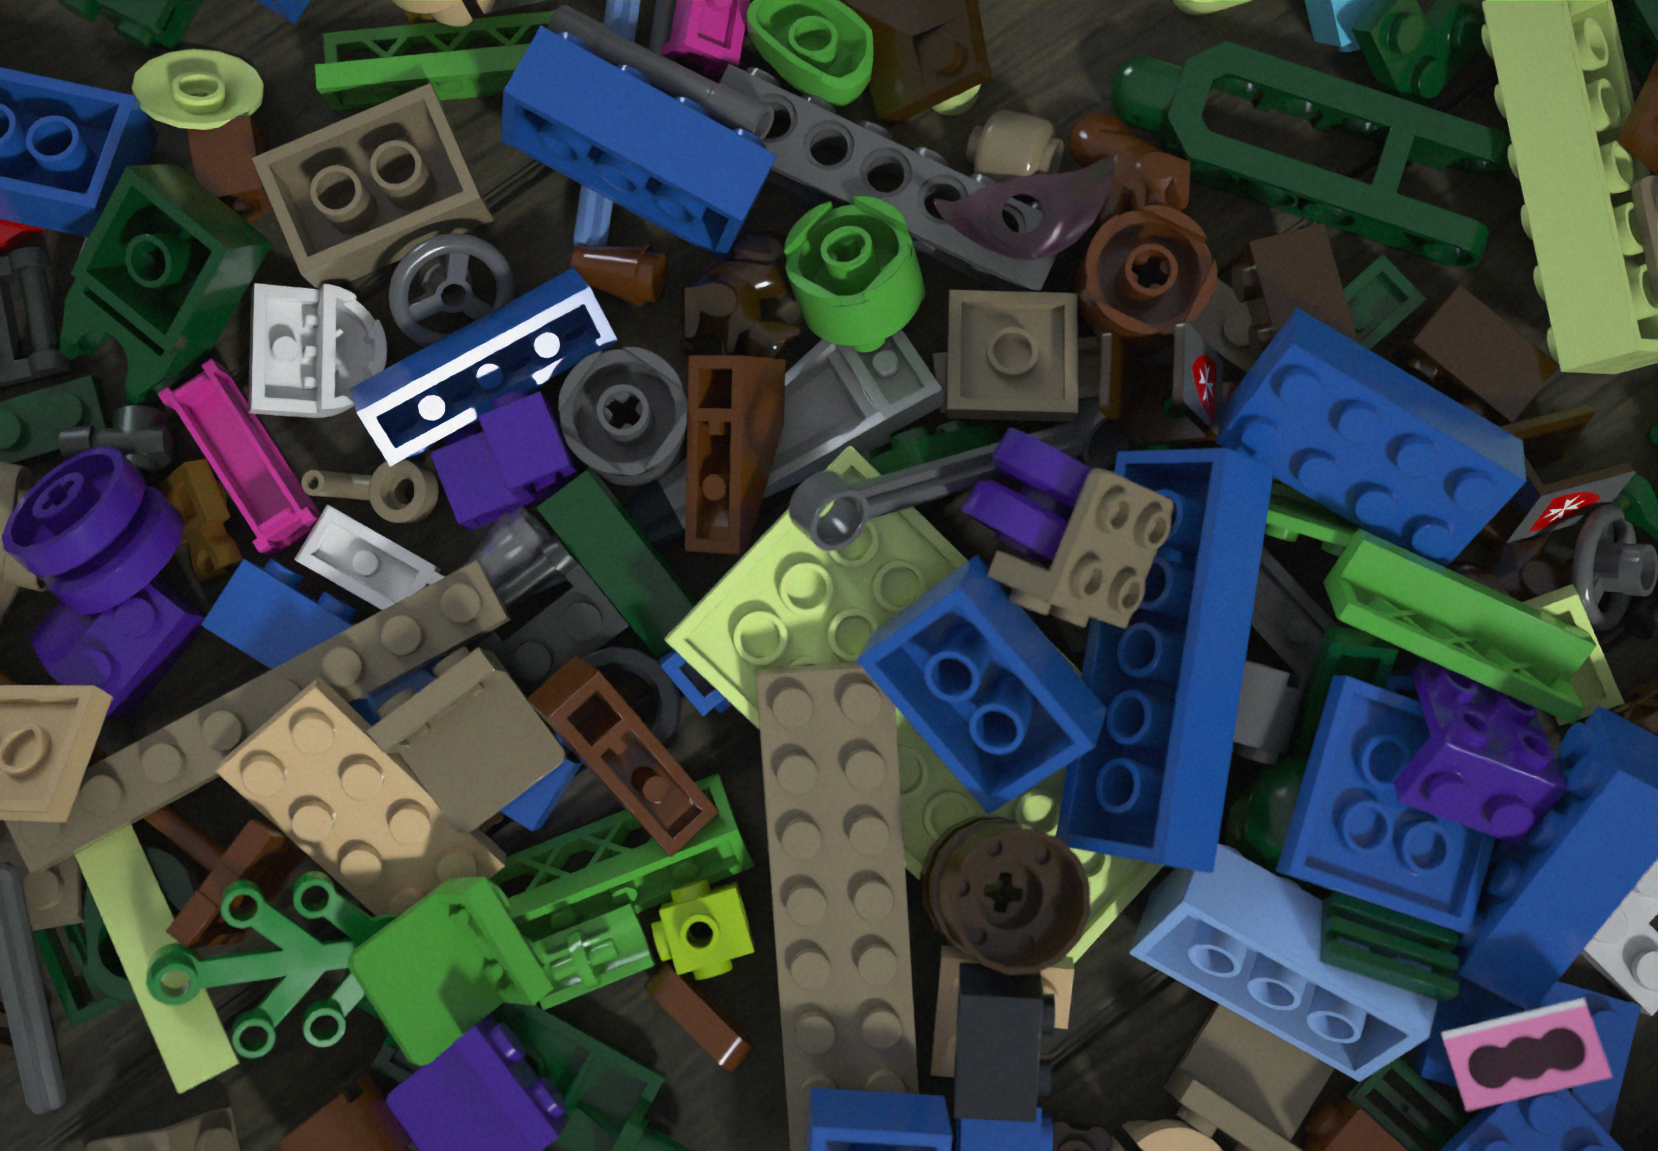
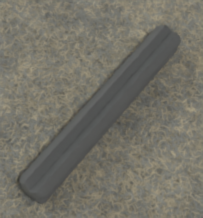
(26, 1001)

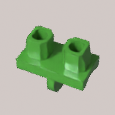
(594, 954)

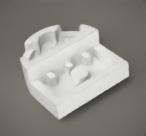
(310, 350)

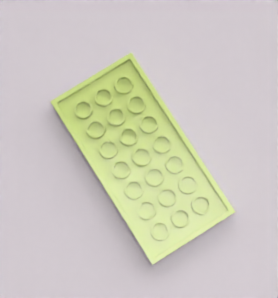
(820, 607)

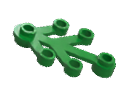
(297, 961)

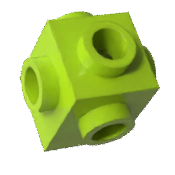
(721, 910)

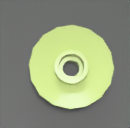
(197, 88)

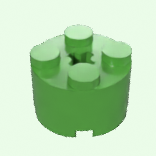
(854, 272)

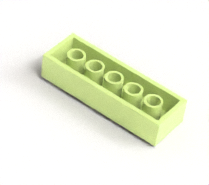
(1564, 109)

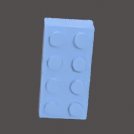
(1257, 952)

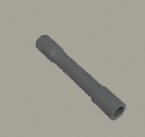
(722, 102)

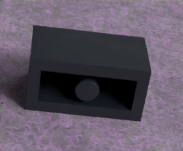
(1000, 1044)

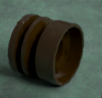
(1034, 913)

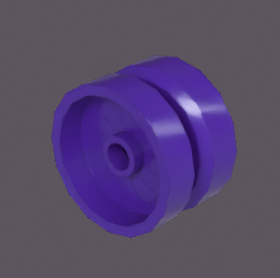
(1040, 513)
(94, 530)

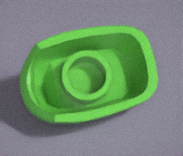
(814, 46)

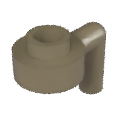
(383, 489)

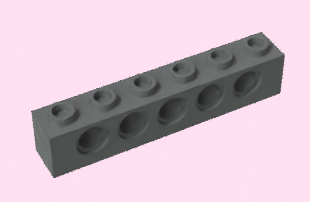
(870, 151)

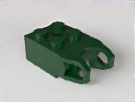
(159, 278)

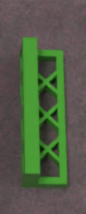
(450, 71)
(1459, 624)
(617, 872)

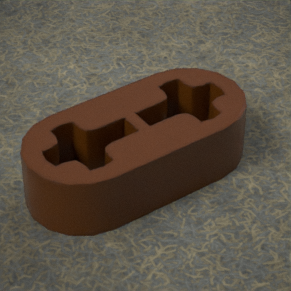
(700, 1016)

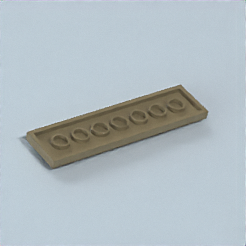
(837, 884)

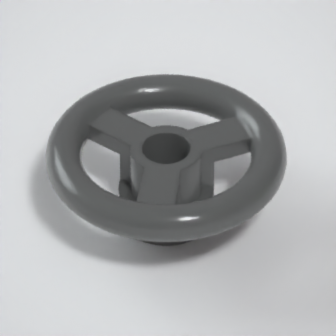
(443, 263)
(1616, 568)

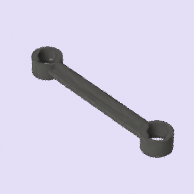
(1088, 439)

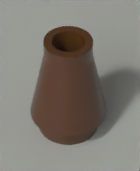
(623, 271)

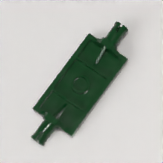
(599, 1082)

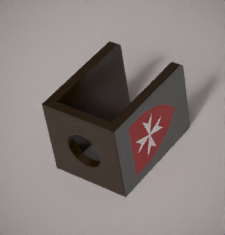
(1135, 392)
(1563, 503)

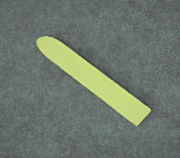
(136, 920)

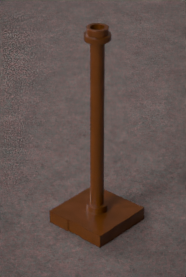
(256, 855)

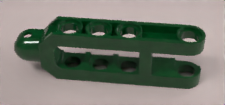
(1171, 104)

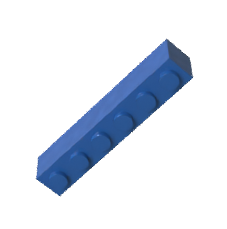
(277, 620)

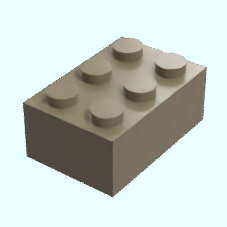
(372, 188)

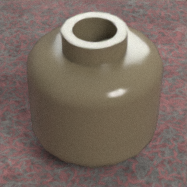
(1014, 146)

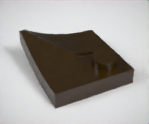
(922, 53)

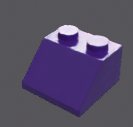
(120, 648)

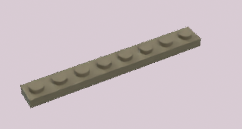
(191, 748)

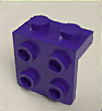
(1483, 758)
(480, 1097)

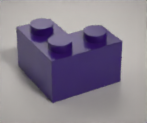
(508, 464)

